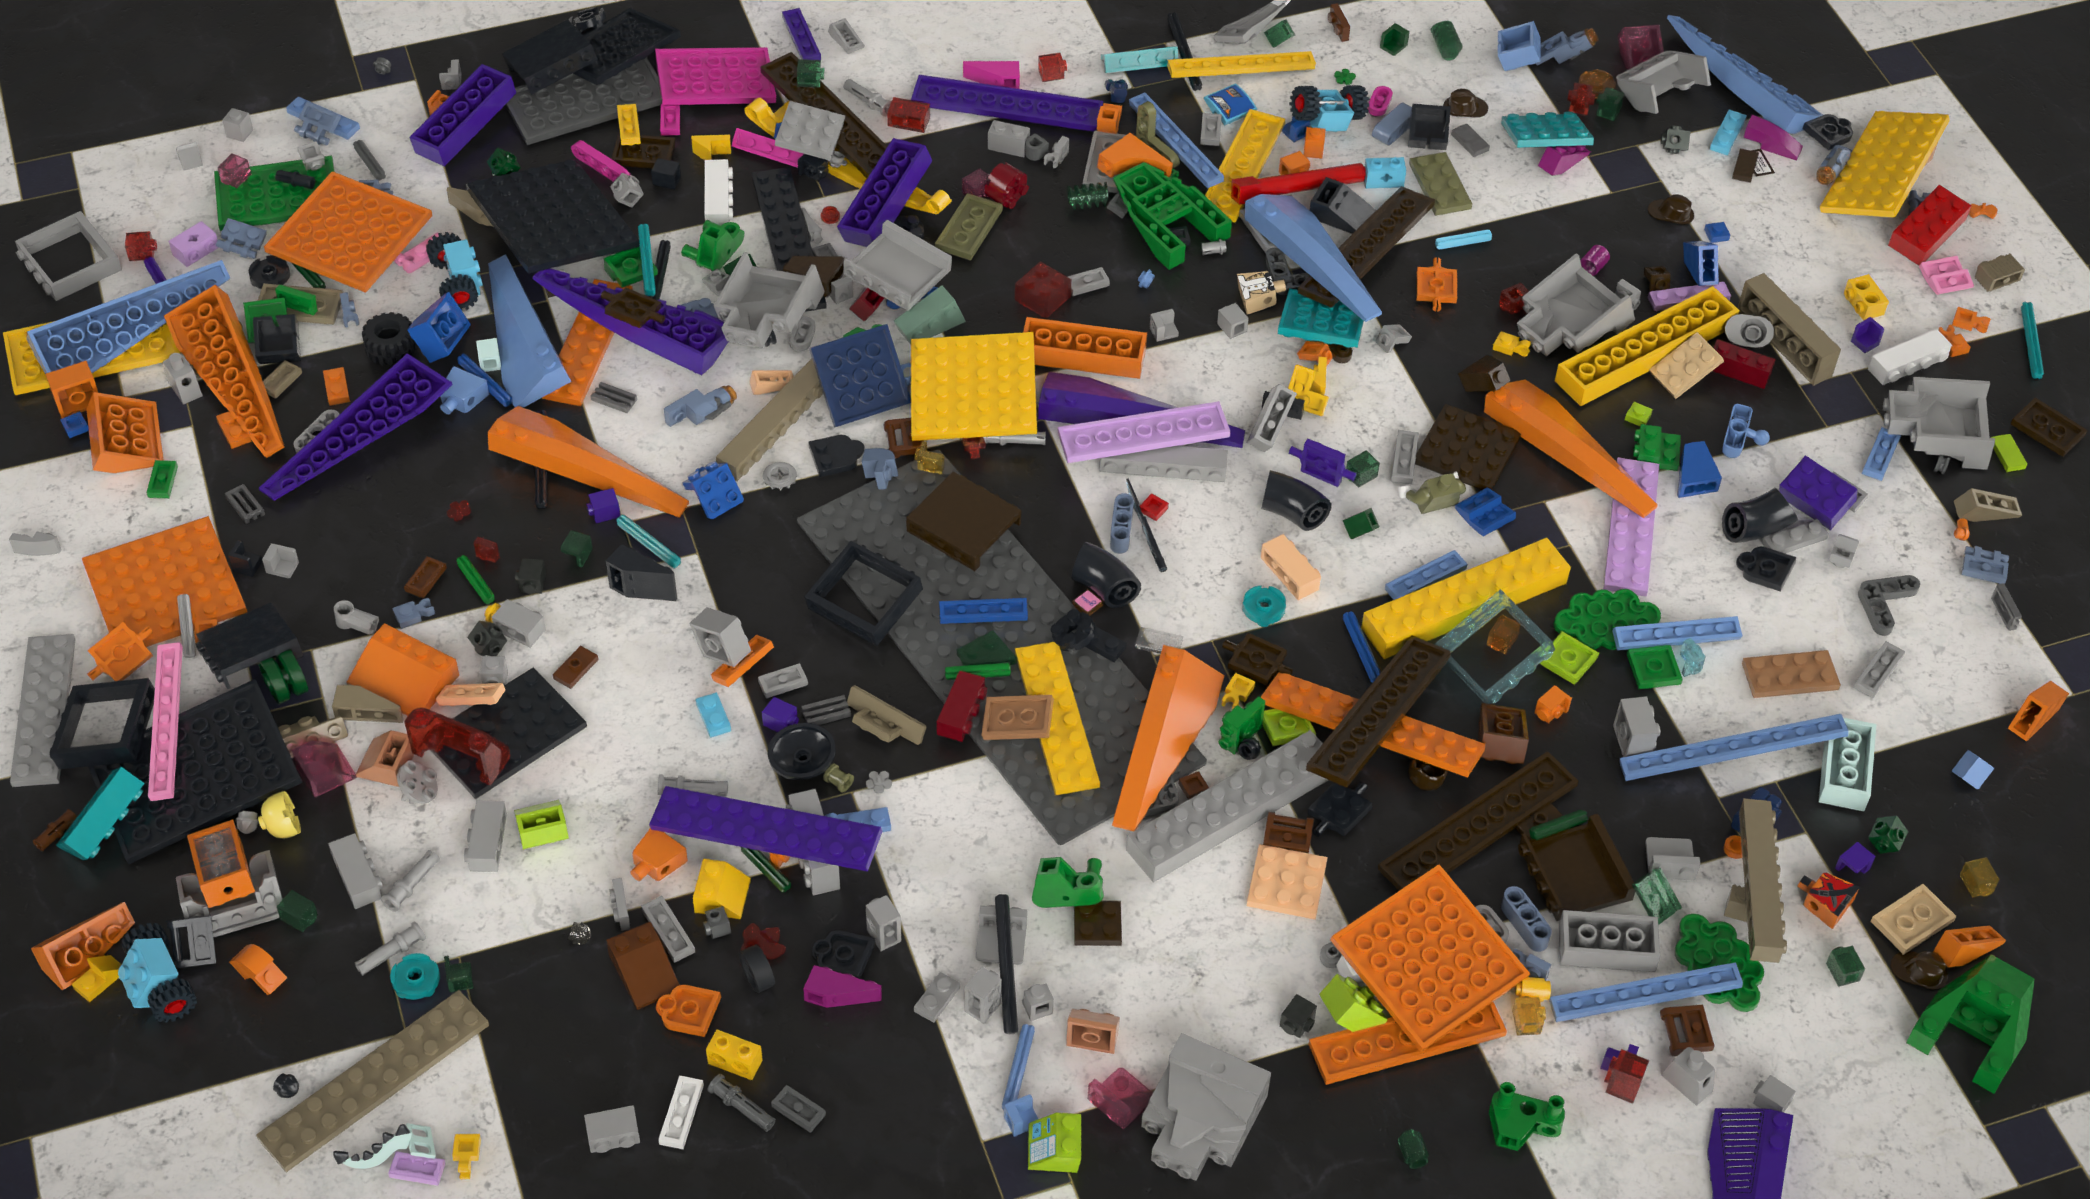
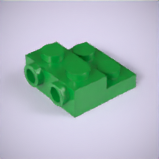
(625, 267)
(1657, 447)
(1241, 724)

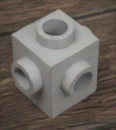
(627, 190)

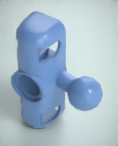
(1738, 430)

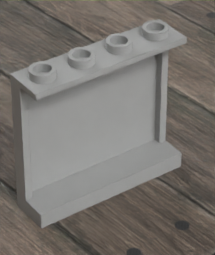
(899, 266)

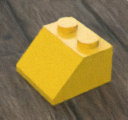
(720, 886)

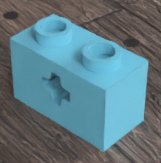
(1385, 172)

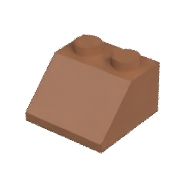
(1092, 1030)

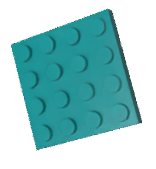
(1547, 130)
(1319, 322)

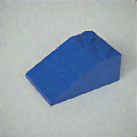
(439, 328)

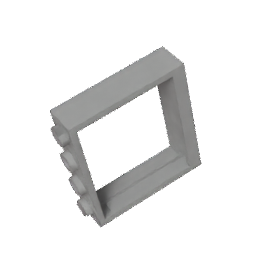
(57, 232)

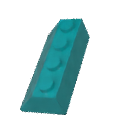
(100, 814)

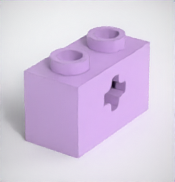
(193, 244)

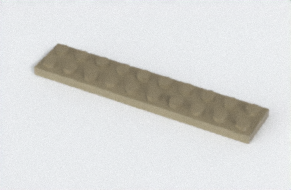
(372, 1081)

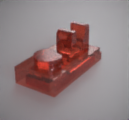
(973, 445)

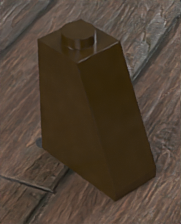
(828, 267)
(1484, 375)

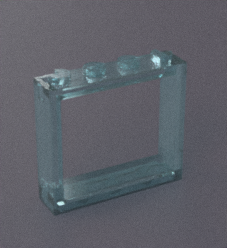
(1479, 619)

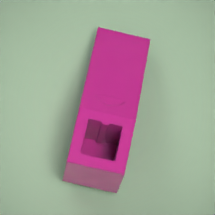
(993, 72)

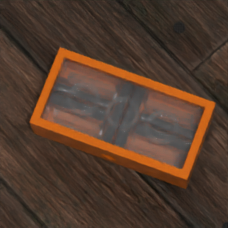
(220, 864)

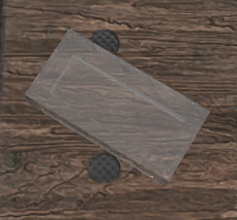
(1154, 640)

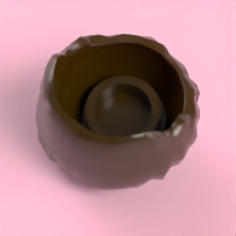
(1426, 775)

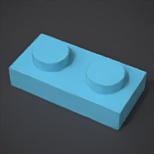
(713, 715)

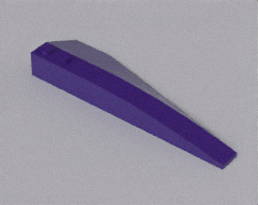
(684, 337)
(1085, 400)

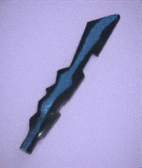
(1159, 560)

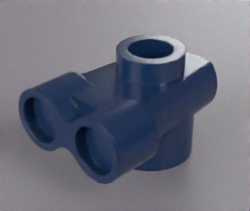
(1118, 90)

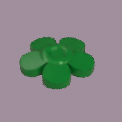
(1344, 77)

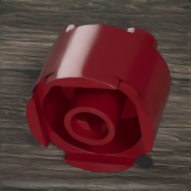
(1006, 185)

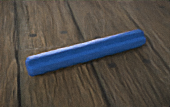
(493, 387)
(1361, 645)

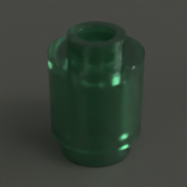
(1413, 1149)

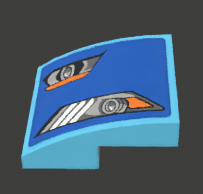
(1230, 102)

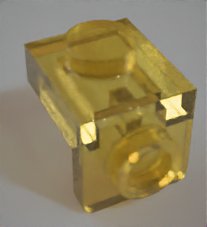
(929, 461)

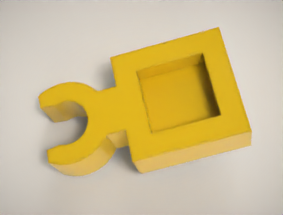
(1238, 689)

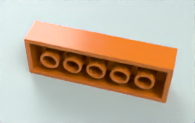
(1087, 347)

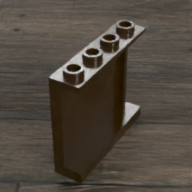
(962, 519)
(1578, 869)

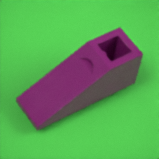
(1561, 158)
(836, 989)

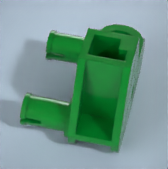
(715, 245)
(1062, 886)
(1516, 1122)

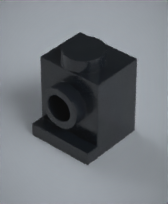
(813, 167)

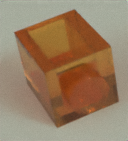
(1503, 634)

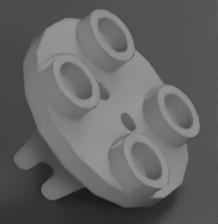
(417, 782)

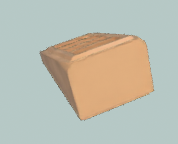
(764, 380)

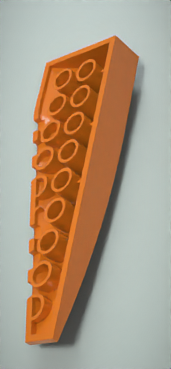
(216, 346)
(1560, 436)
(563, 451)
(1175, 712)

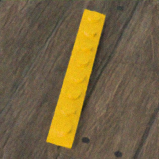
(1241, 64)

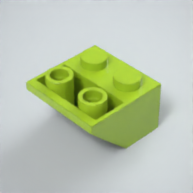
(541, 824)
(1352, 1004)

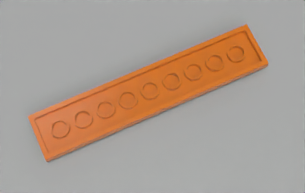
(1408, 738)

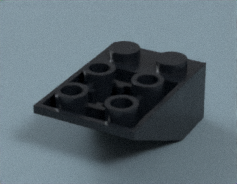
(1340, 206)
(639, 576)

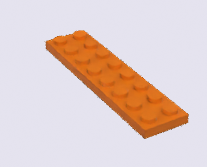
(583, 355)
(1383, 1046)

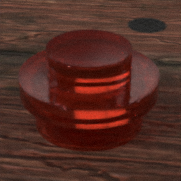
(830, 215)

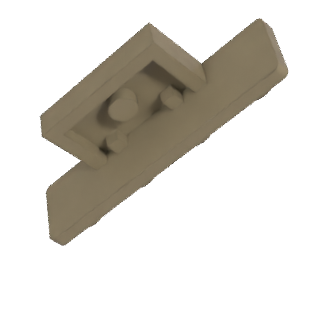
(883, 718)
(310, 729)

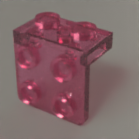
(1119, 1097)

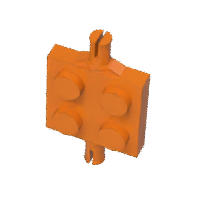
(1436, 284)
(120, 653)

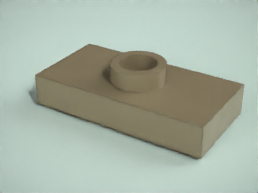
(281, 378)

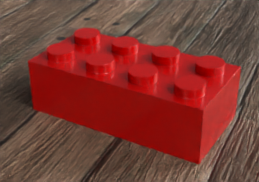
(1929, 225)

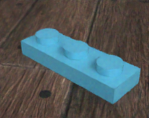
(1728, 132)

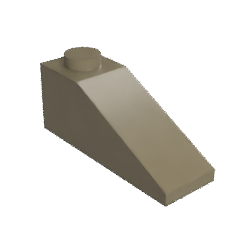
(464, 202)
(1985, 506)
(360, 704)

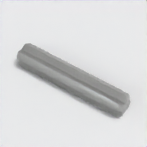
(186, 626)

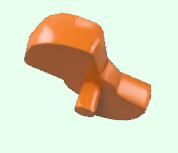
(1989, 210)

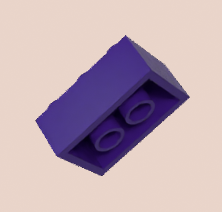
(1818, 492)

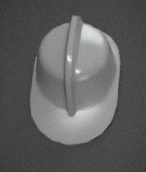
(1749, 330)

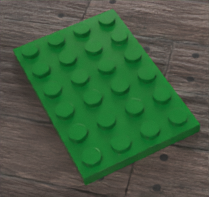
(262, 197)

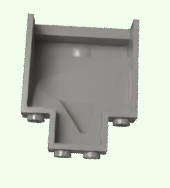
(765, 301)
(1572, 310)
(1943, 418)
(1203, 1107)

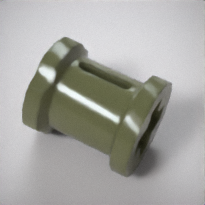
(838, 778)

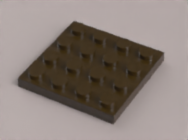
(1469, 446)

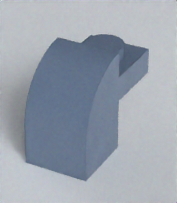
(879, 464)

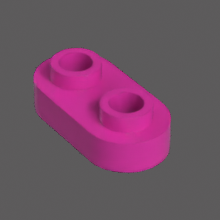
(1380, 101)

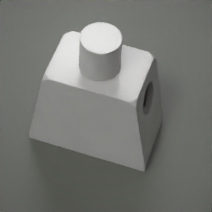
(176, 370)
(1691, 1075)

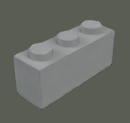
(1271, 418)
(486, 836)
(356, 870)

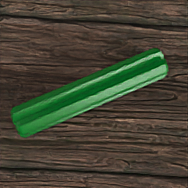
(475, 579)
(985, 670)

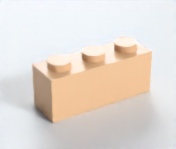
(1290, 567)

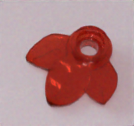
(765, 939)

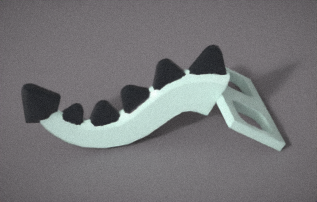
(390, 1144)

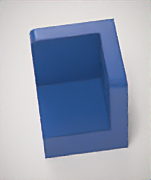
(1296, 129)

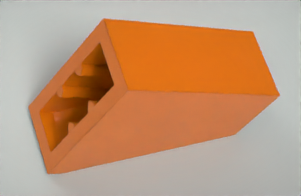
(2038, 710)

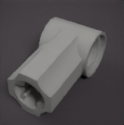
(350, 617)

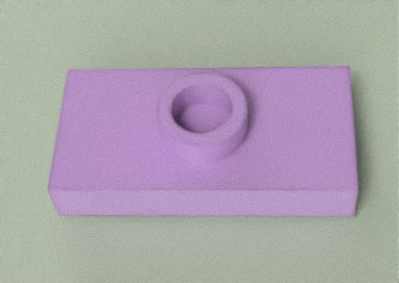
(416, 1168)

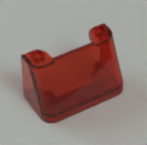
(432, 730)

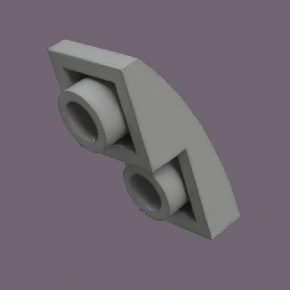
(716, 281)
(38, 545)

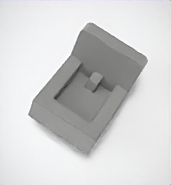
(311, 156)
(1843, 551)

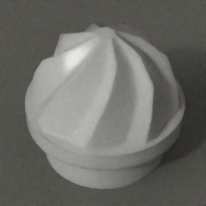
(247, 821)

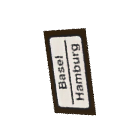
(1762, 166)

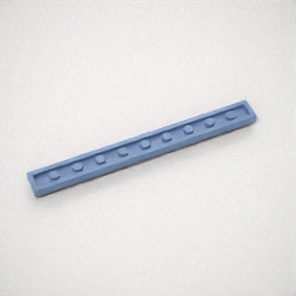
(1733, 747)

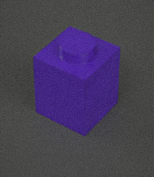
(603, 506)
(779, 715)

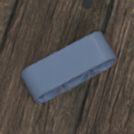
(1393, 124)
(1121, 523)
(1522, 909)

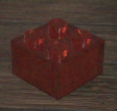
(1043, 289)

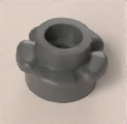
(382, 65)

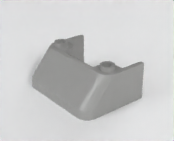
(1661, 74)

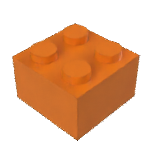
(72, 388)

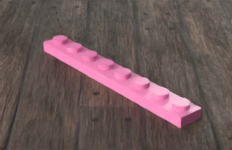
(165, 722)

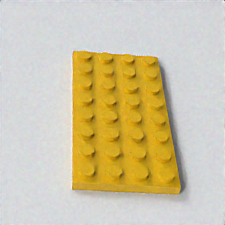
(1885, 164)
(30, 377)

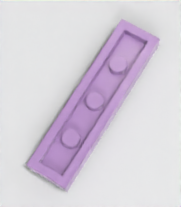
(1669, 297)

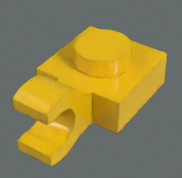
(1509, 344)
(466, 1149)

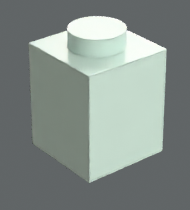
(489, 354)

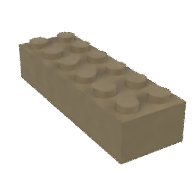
(1794, 332)

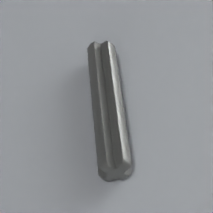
(369, 160)

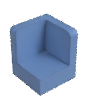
(1972, 769)
(1019, 1114)

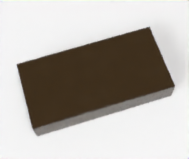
(1745, 165)

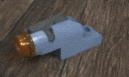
(1566, 47)
(1833, 164)
(699, 406)

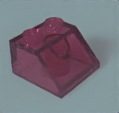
(322, 766)

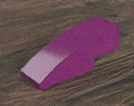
(1772, 138)

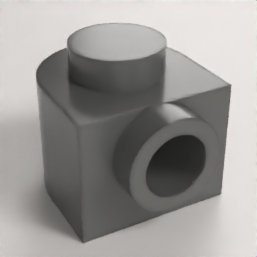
(1036, 147)
(716, 923)

